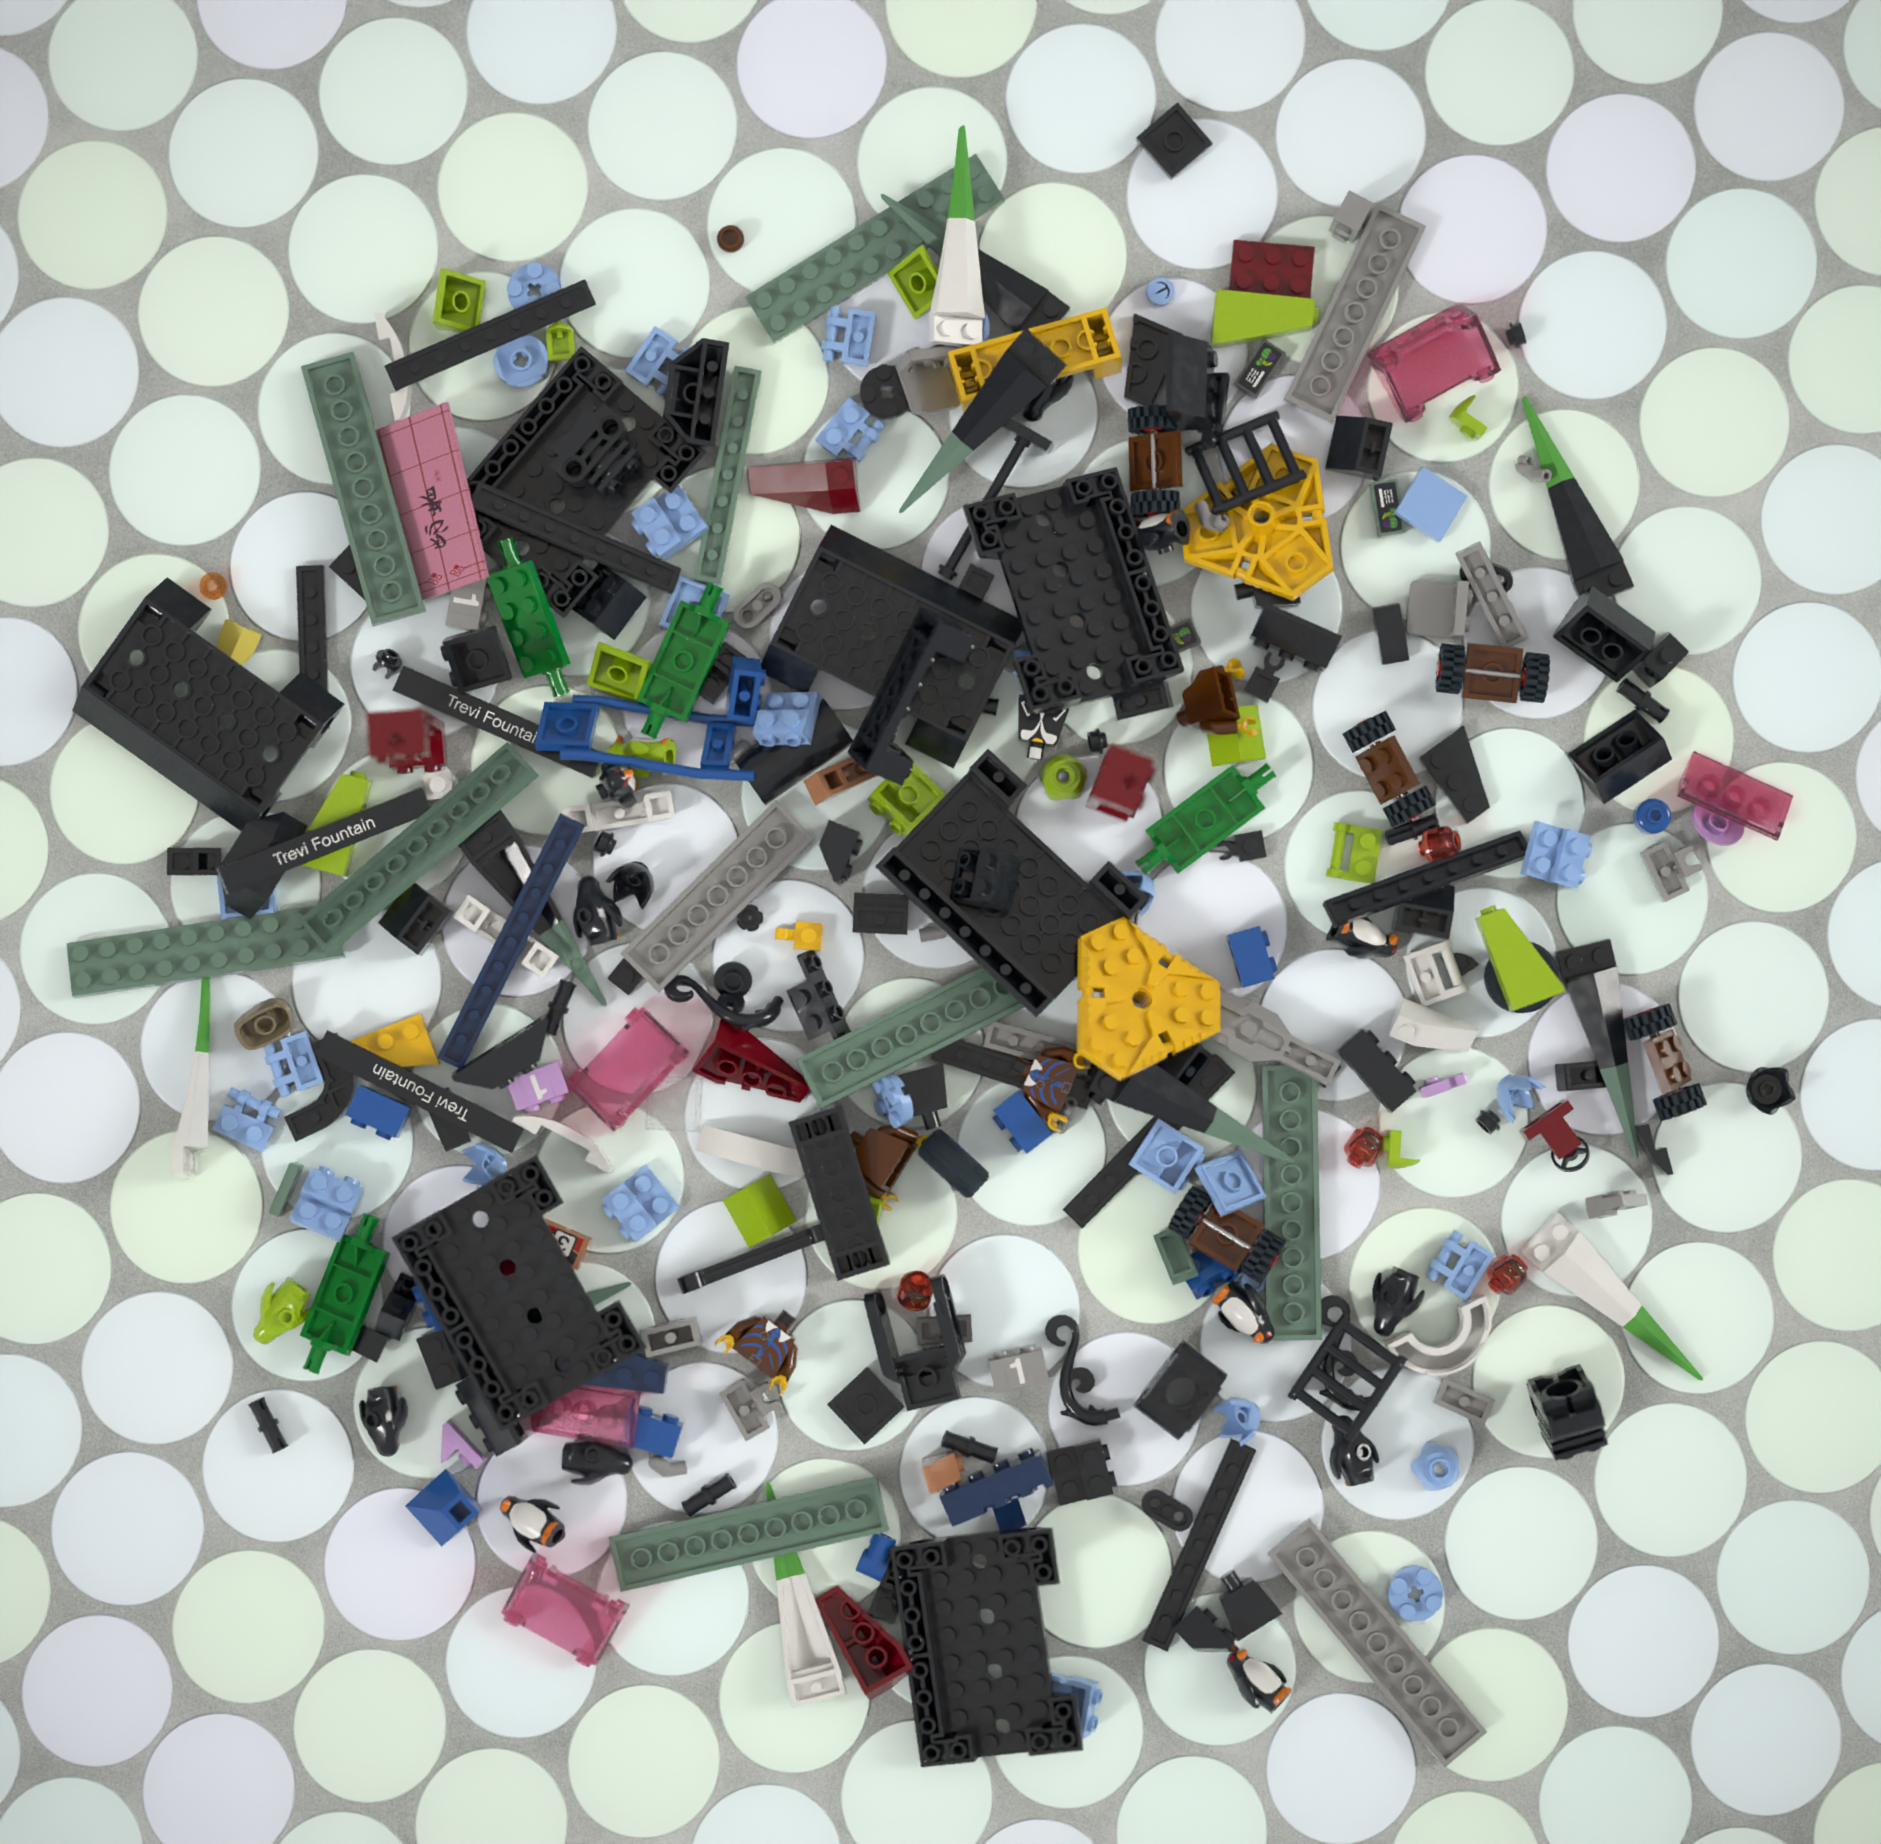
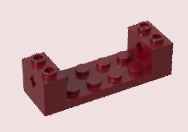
(407, 740)
(1117, 770)

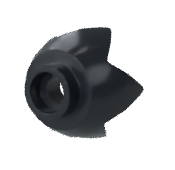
(630, 880)
(1780, 1094)

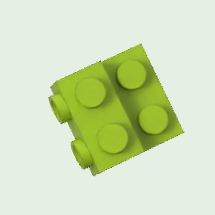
(905, 804)

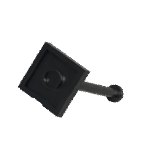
(1024, 437)

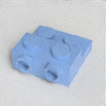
(669, 523)
(787, 719)
(1556, 855)
(1167, 1156)
(327, 1203)
(639, 1204)
(1087, 1698)

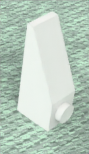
(1430, 1028)

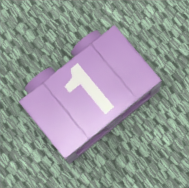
(539, 1086)

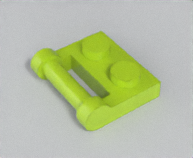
(1363, 853)

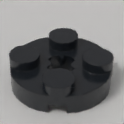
(871, 398)

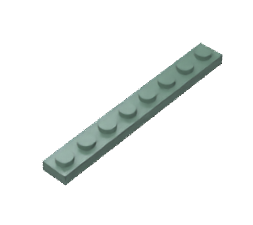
(728, 474)

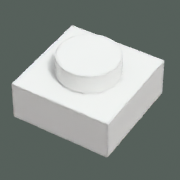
(437, 784)

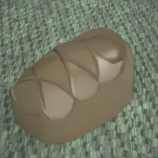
(264, 1023)

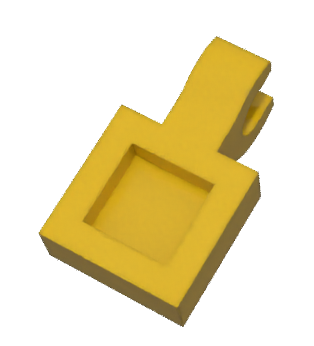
(805, 935)

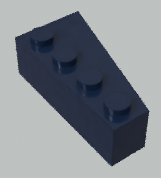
(633, 1374)
(996, 1486)

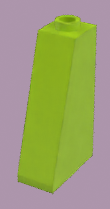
(1254, 316)
(346, 798)
(1517, 964)

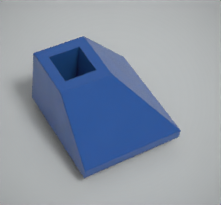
(444, 1507)

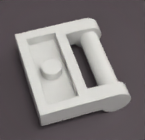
(1427, 977)

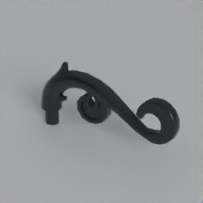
(720, 1007)
(1329, 1362)
(1089, 1416)

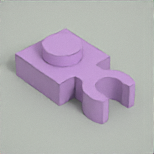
(1435, 1085)

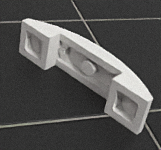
(399, 400)
(613, 815)
(489, 924)
(749, 1151)
(595, 1156)

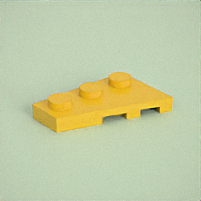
(402, 1043)

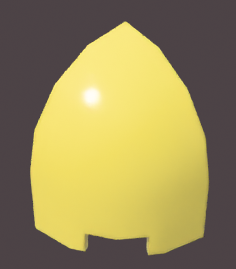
(237, 641)

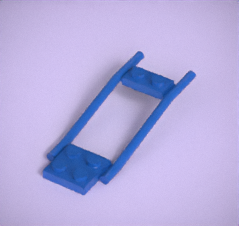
(573, 725)

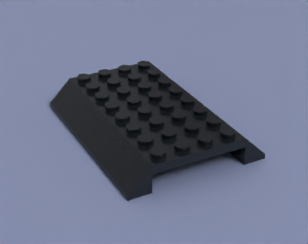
(1035, 942)

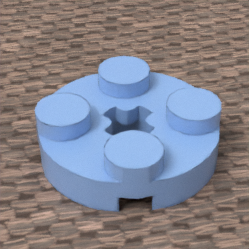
(529, 275)
(535, 368)
(892, 1102)
(1401, 1586)

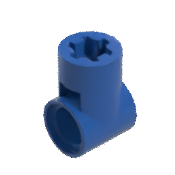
(875, 1558)

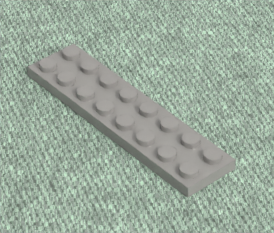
(1354, 313)
(717, 896)

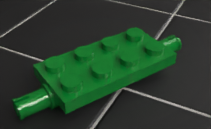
(528, 618)
(683, 661)
(1205, 819)
(344, 1294)

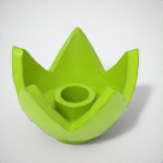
(1059, 790)

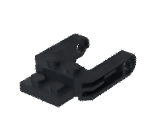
(925, 1374)

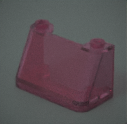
(1433, 360)
(628, 1068)
(563, 1611)

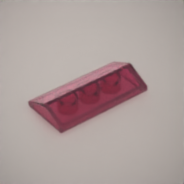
(1734, 795)
(591, 1415)

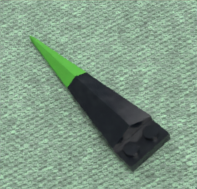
(1585, 542)

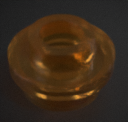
(221, 588)

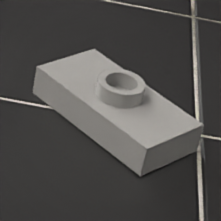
(1463, 1401)

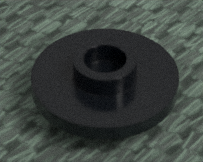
(733, 978)

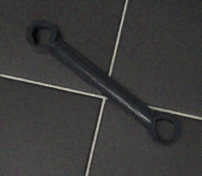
(750, 1259)

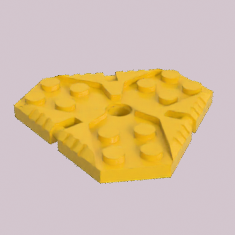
(1285, 551)
(1173, 1000)

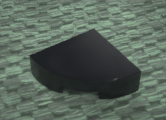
(1464, 962)

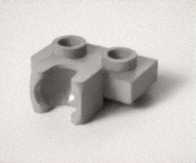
(1669, 869)
(1607, 1205)
(748, 1407)

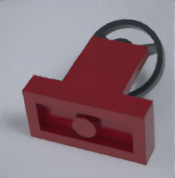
(1558, 1136)

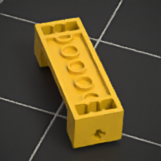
(1080, 341)

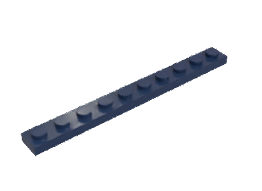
(511, 941)

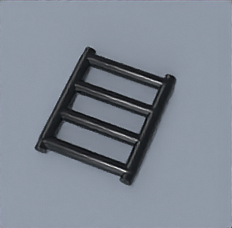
(1270, 485)
(1365, 1407)

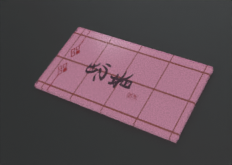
(434, 500)

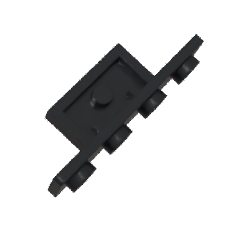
(816, 1002)

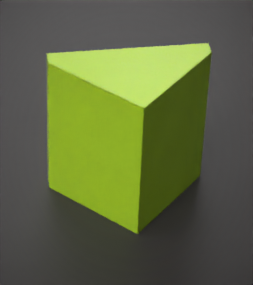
(916, 281)
(458, 301)
(618, 672)
(1238, 747)
(759, 1210)

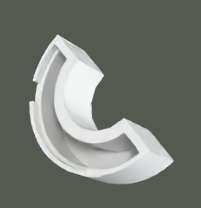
(1455, 1353)

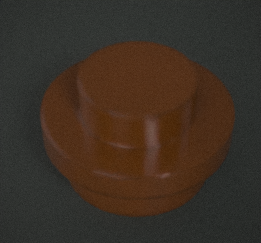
(730, 239)

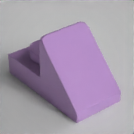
(455, 1439)

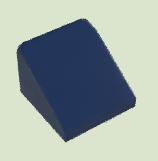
(1010, 1516)

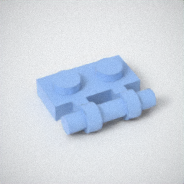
(857, 338)
(651, 358)
(844, 426)
(301, 1061)
(243, 1127)
(1467, 1269)

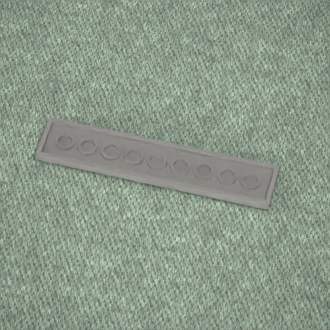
(1377, 1642)

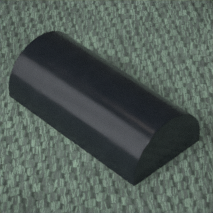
(784, 765)

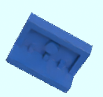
(1210, 1275)

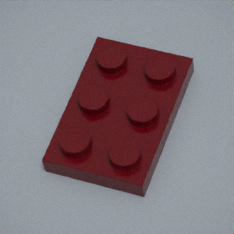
(1271, 268)

